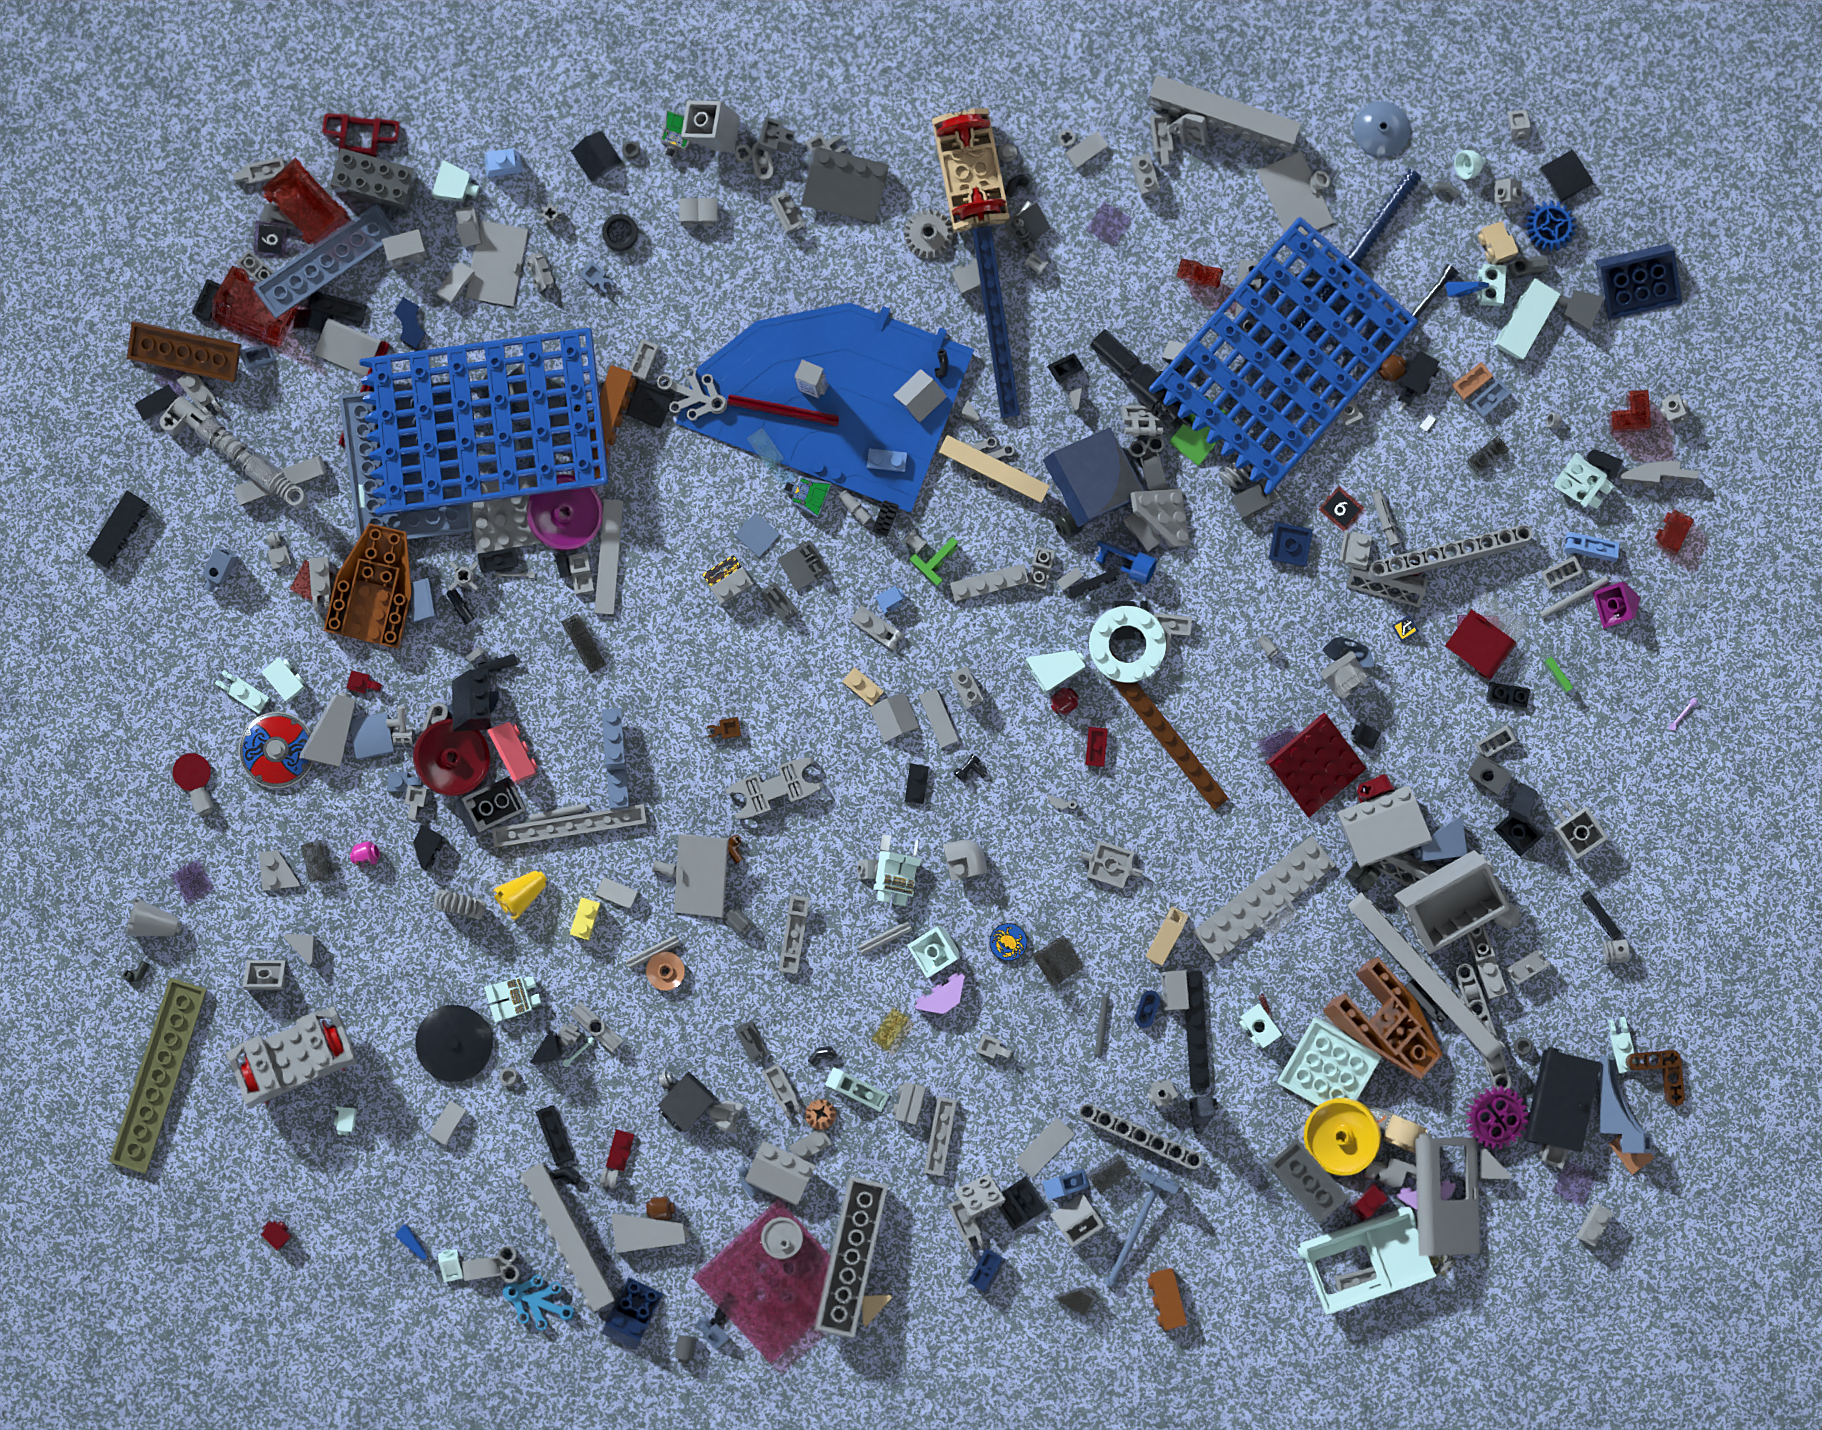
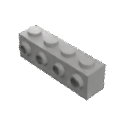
(1244, 269)

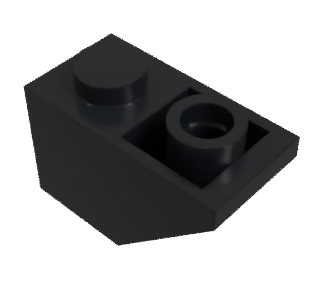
(426, 845)

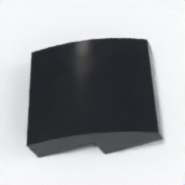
(1566, 175)
(1021, 1203)

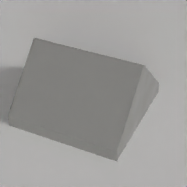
(920, 395)
(894, 717)
(264, 975)

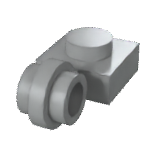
(279, 556)

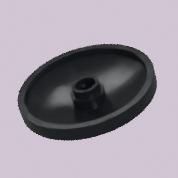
(454, 1043)

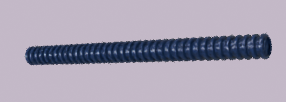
(1371, 234)

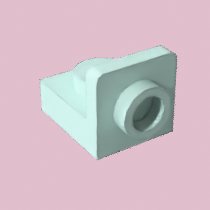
(450, 1265)

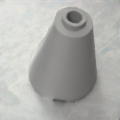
(151, 921)

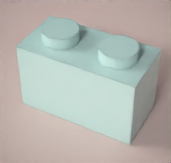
(283, 679)

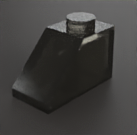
(1078, 1299)

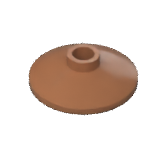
(656, 965)

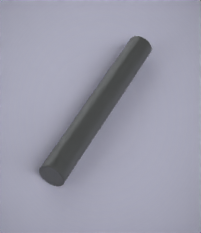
(1101, 1026)

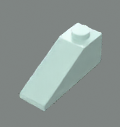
(857, 1089)

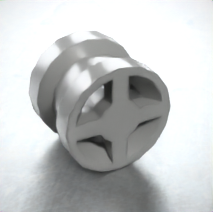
(609, 1178)

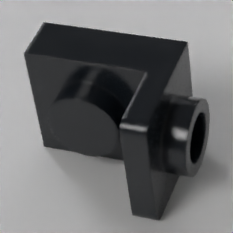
(1365, 735)

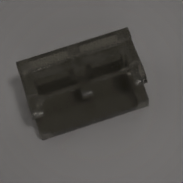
(317, 861)
(1108, 1173)

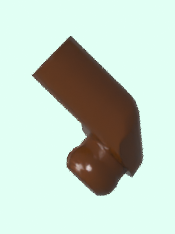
(733, 847)

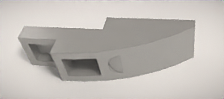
(1652, 472)
(1486, 963)

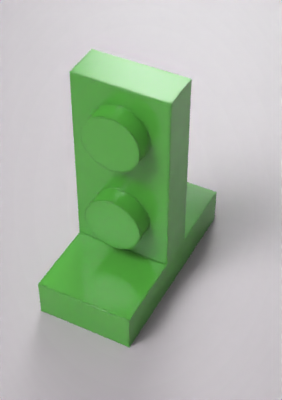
(935, 562)

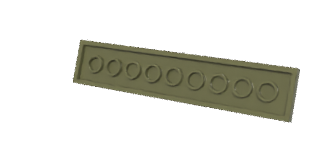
(158, 1075)

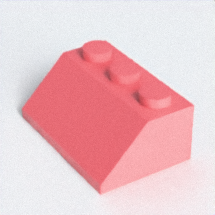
(513, 751)

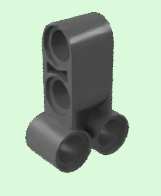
(1151, 463)

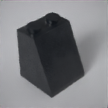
(686, 1102)

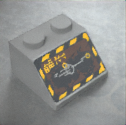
(727, 580)

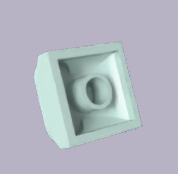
(934, 951)

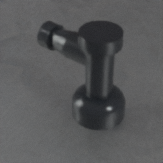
(972, 763)

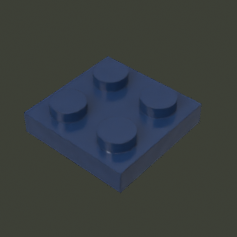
(1290, 544)

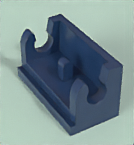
(986, 1270)

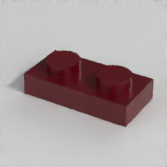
(1096, 746)
(620, 1150)

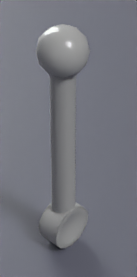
(530, 574)

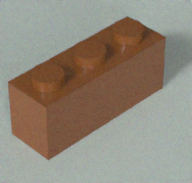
(1167, 1299)

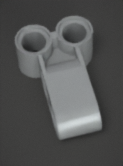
(491, 1266)

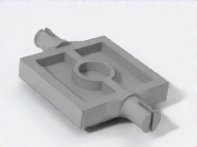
(1110, 864)

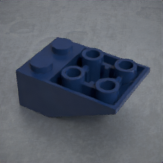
(632, 1313)

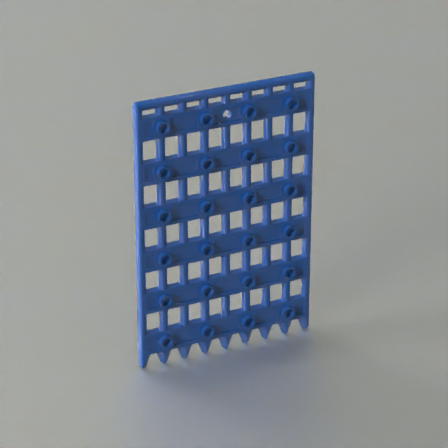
(1292, 288)
(504, 437)

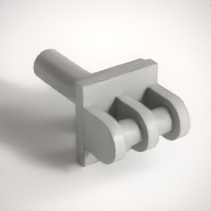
(401, 733)

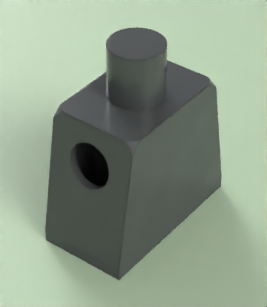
(1580, 308)

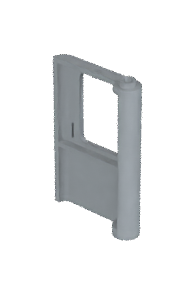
(1446, 1225)

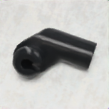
(944, 362)
(822, 1052)
(568, 1172)

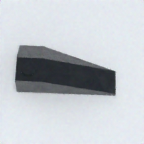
(1202, 1111)

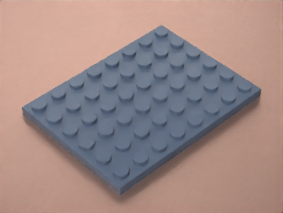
(416, 523)

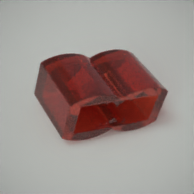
(1674, 531)

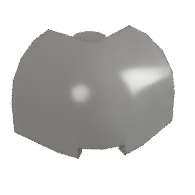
(965, 859)

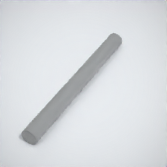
(1574, 597)

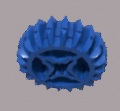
(1552, 233)

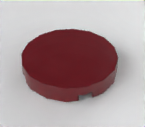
(191, 771)

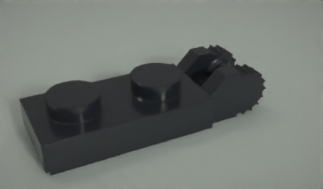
(1092, 584)

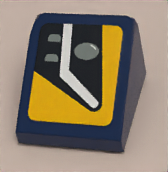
(1405, 628)

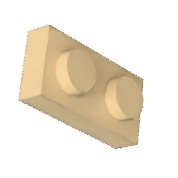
(863, 686)

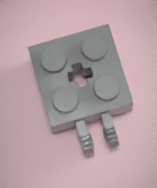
(1580, 820)

